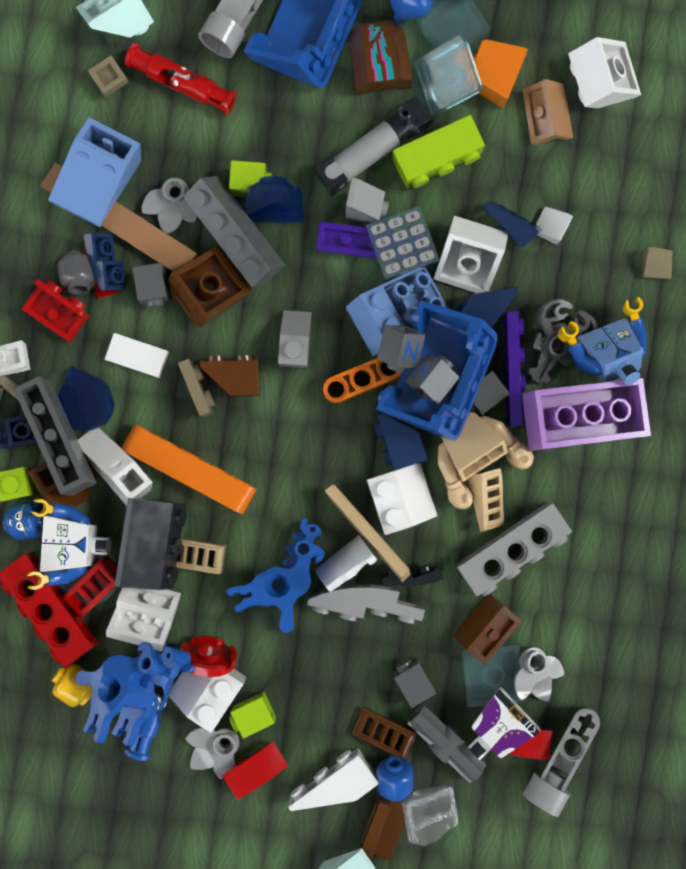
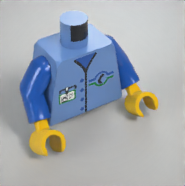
(610, 350)

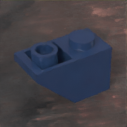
(401, 443)

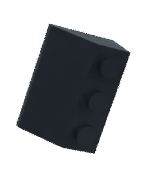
(150, 544)

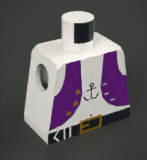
(501, 727)

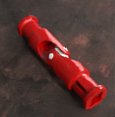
(191, 84)

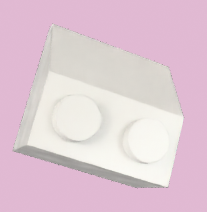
(603, 73)
(471, 255)
(401, 498)
(206, 698)

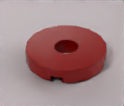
(210, 656)

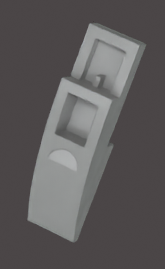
(354, 599)

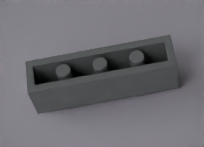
(234, 230)
(55, 436)

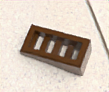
(379, 741)

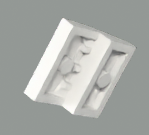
(143, 616)

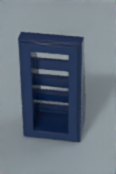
(515, 225)

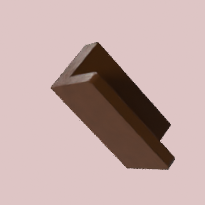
(486, 628)
(383, 828)

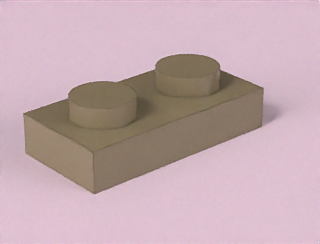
(193, 375)

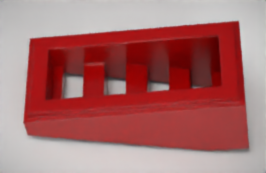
(105, 573)

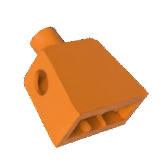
(498, 69)

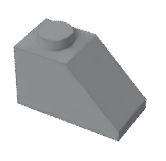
(365, 203)
(294, 339)

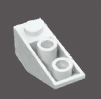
(114, 465)
(340, 784)

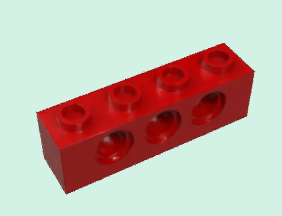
(46, 628)

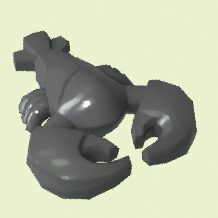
(549, 345)

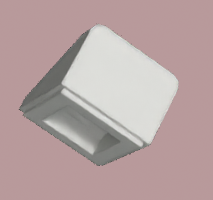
(553, 224)

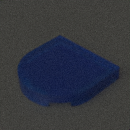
(274, 201)
(86, 400)

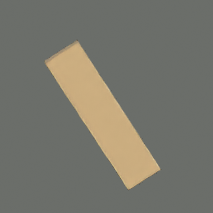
(368, 532)

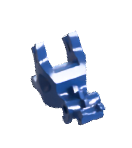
(284, 585)
(127, 688)

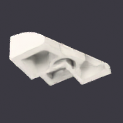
(345, 563)

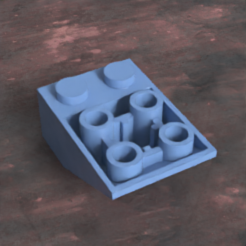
(95, 172)
(392, 305)

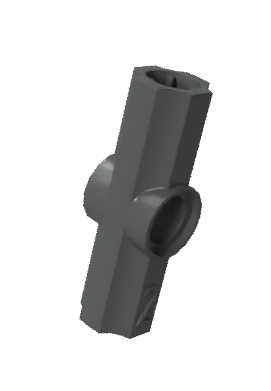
(446, 743)

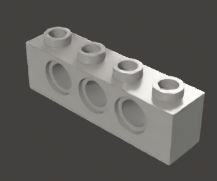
(555, 535)

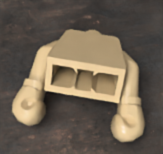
(478, 446)

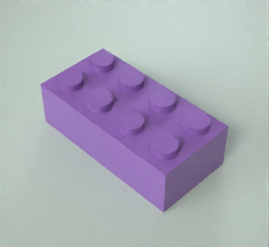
(585, 414)

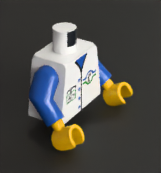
(67, 544)

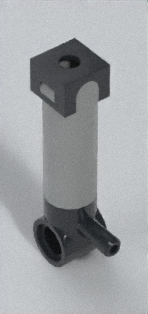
(407, 122)

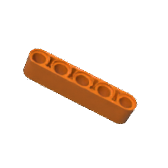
(352, 390)
(188, 469)

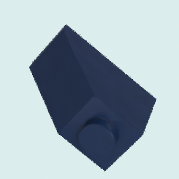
(487, 304)

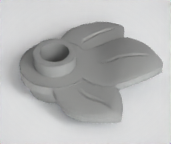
(168, 208)
(539, 676)
(210, 751)

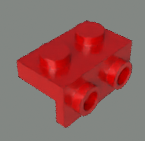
(55, 311)

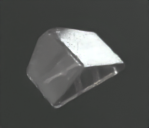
(430, 814)

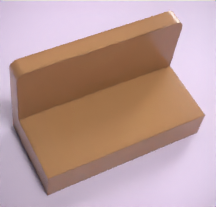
(547, 112)

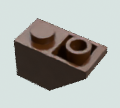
(236, 377)

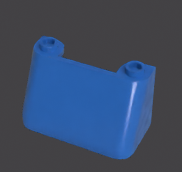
(305, 39)
(468, 346)

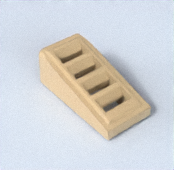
(486, 489)
(216, 568)

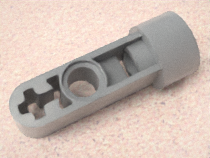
(226, 26)
(549, 788)

